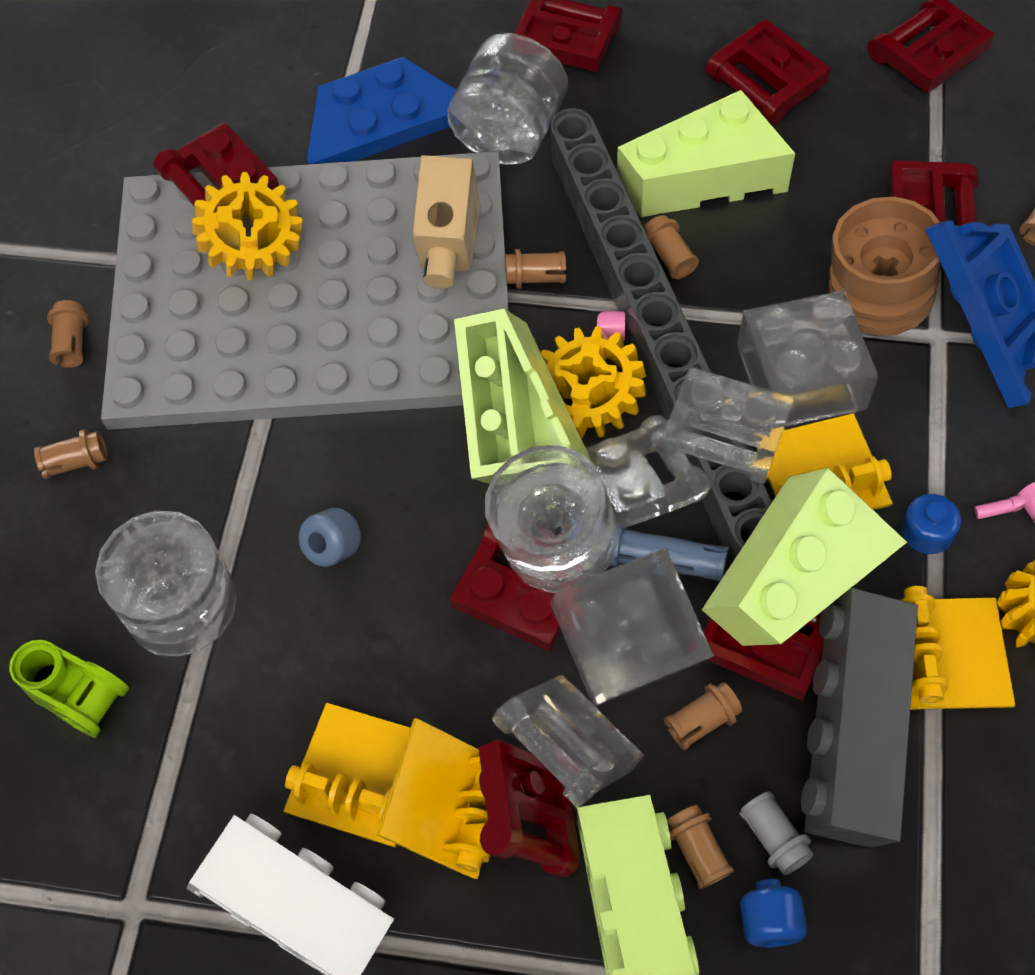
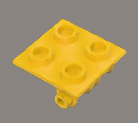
(836, 446)
(958, 654)
(347, 772)
(437, 801)

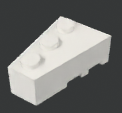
(291, 898)

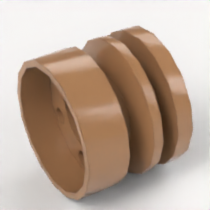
(886, 264)

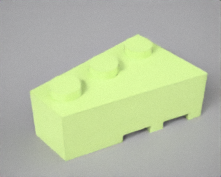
(705, 157)
(507, 393)
(800, 559)
(633, 889)

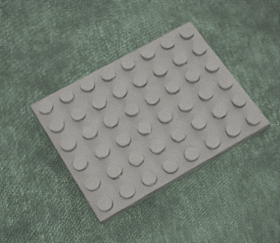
(320, 337)

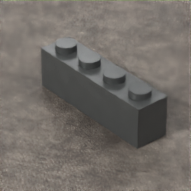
(861, 720)

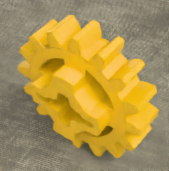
(222, 233)
(596, 388)

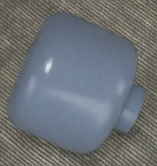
(329, 537)

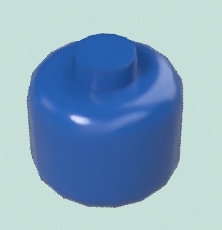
(931, 523)
(773, 915)

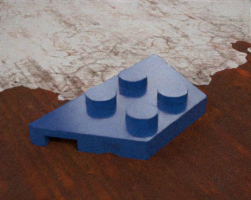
(376, 111)
(996, 297)

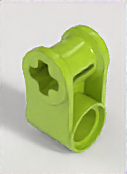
(74, 691)

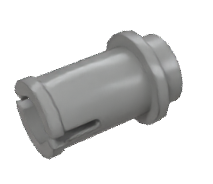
(777, 834)

